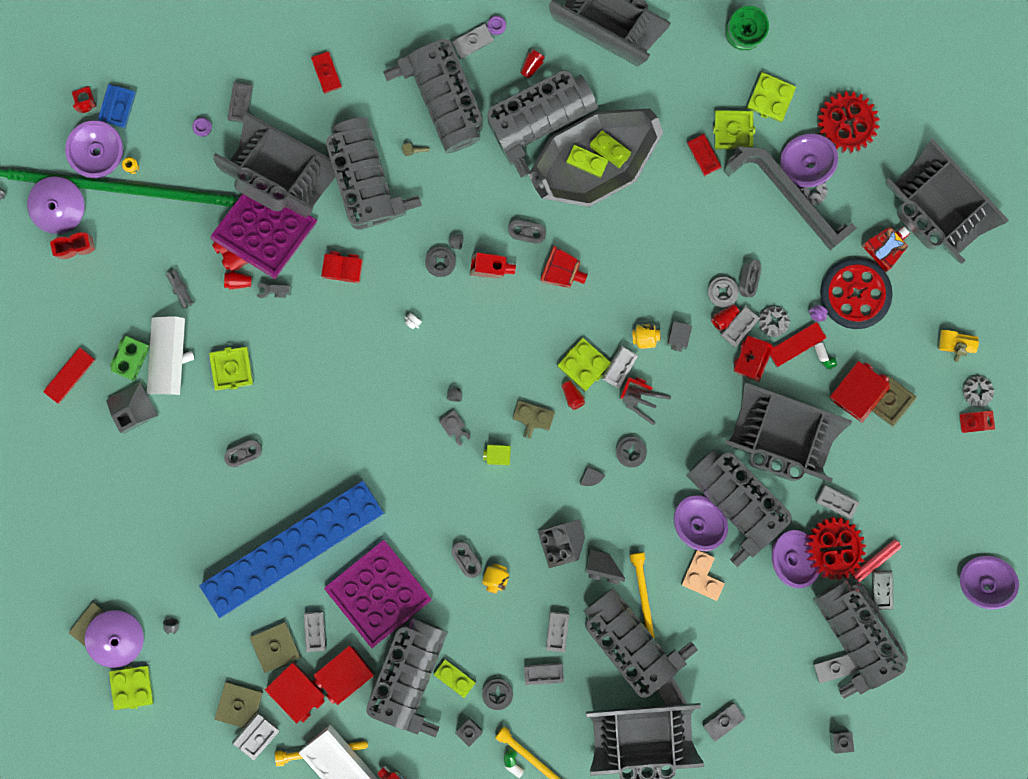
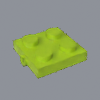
(771, 97)
(733, 130)
(584, 364)
(231, 368)
(131, 687)

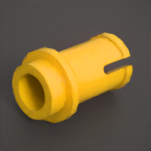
(125, 165)

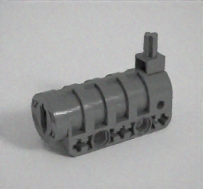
(442, 94)
(538, 117)
(364, 176)
(739, 503)
(860, 636)
(632, 639)
(409, 678)

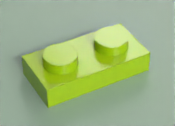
(610, 149)
(587, 161)
(454, 678)

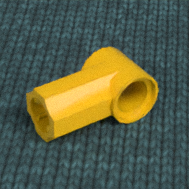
(949, 339)

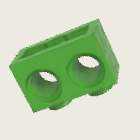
(135, 360)

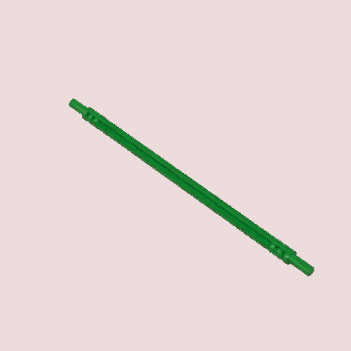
(125, 188)

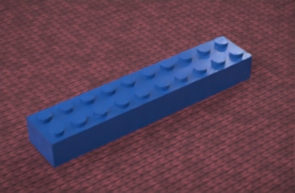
(291, 549)

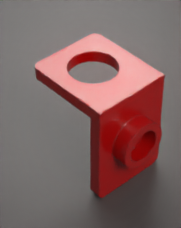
(84, 106)
(639, 382)
(977, 421)

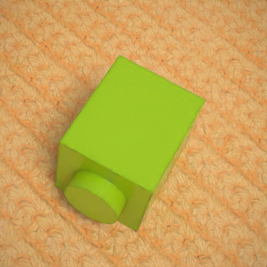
(497, 455)

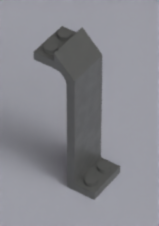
(790, 191)

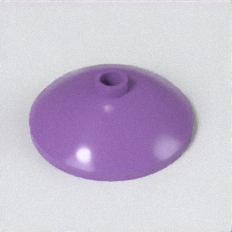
(83, 143)
(806, 151)
(67, 200)
(706, 517)
(796, 571)
(993, 574)
(109, 626)

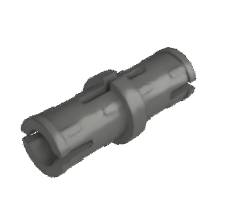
(179, 289)

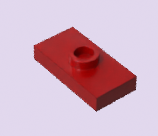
(326, 72)
(704, 155)

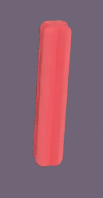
(877, 560)

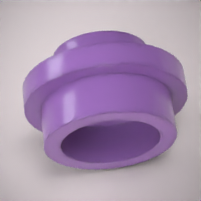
(496, 25)
(202, 127)
(818, 313)

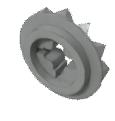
(815, 199)
(732, 291)
(772, 330)
(972, 398)

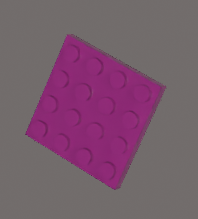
(263, 235)
(378, 594)

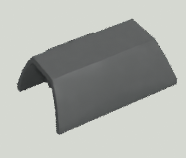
(616, 25)
(277, 168)
(944, 202)
(785, 432)
(644, 739)

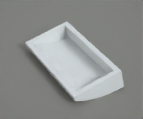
(165, 355)
(334, 758)

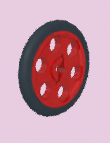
(879, 281)

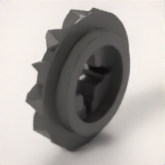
(440, 252)
(639, 447)
(504, 701)

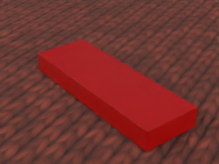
(797, 344)
(69, 375)

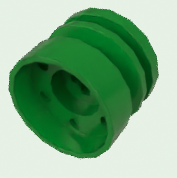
(748, 17)

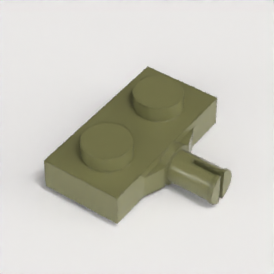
(533, 417)

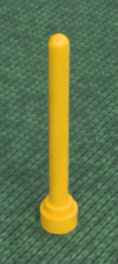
(638, 561)
(505, 736)
(283, 757)

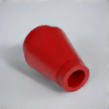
(532, 63)
(236, 280)
(723, 318)
(573, 395)

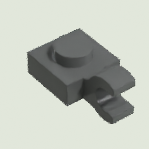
(279, 290)

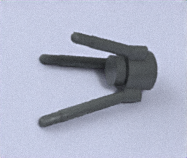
(632, 398)

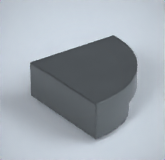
(591, 477)

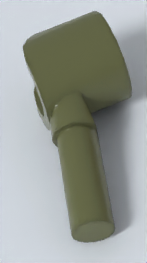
(409, 150)
(960, 351)

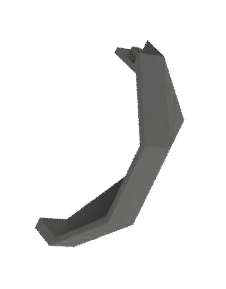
(558, 181)

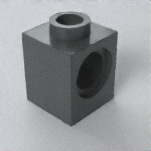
(679, 336)
(469, 732)
(841, 741)

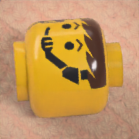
(646, 336)
(495, 578)

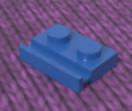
(116, 106)

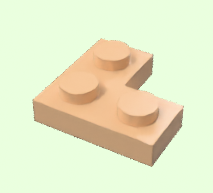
(697, 578)

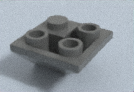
(131, 408)
(562, 543)
(602, 565)

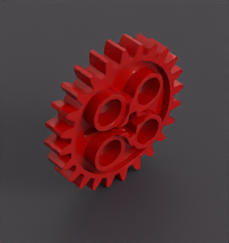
(864, 117)
(837, 566)

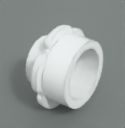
(412, 321)

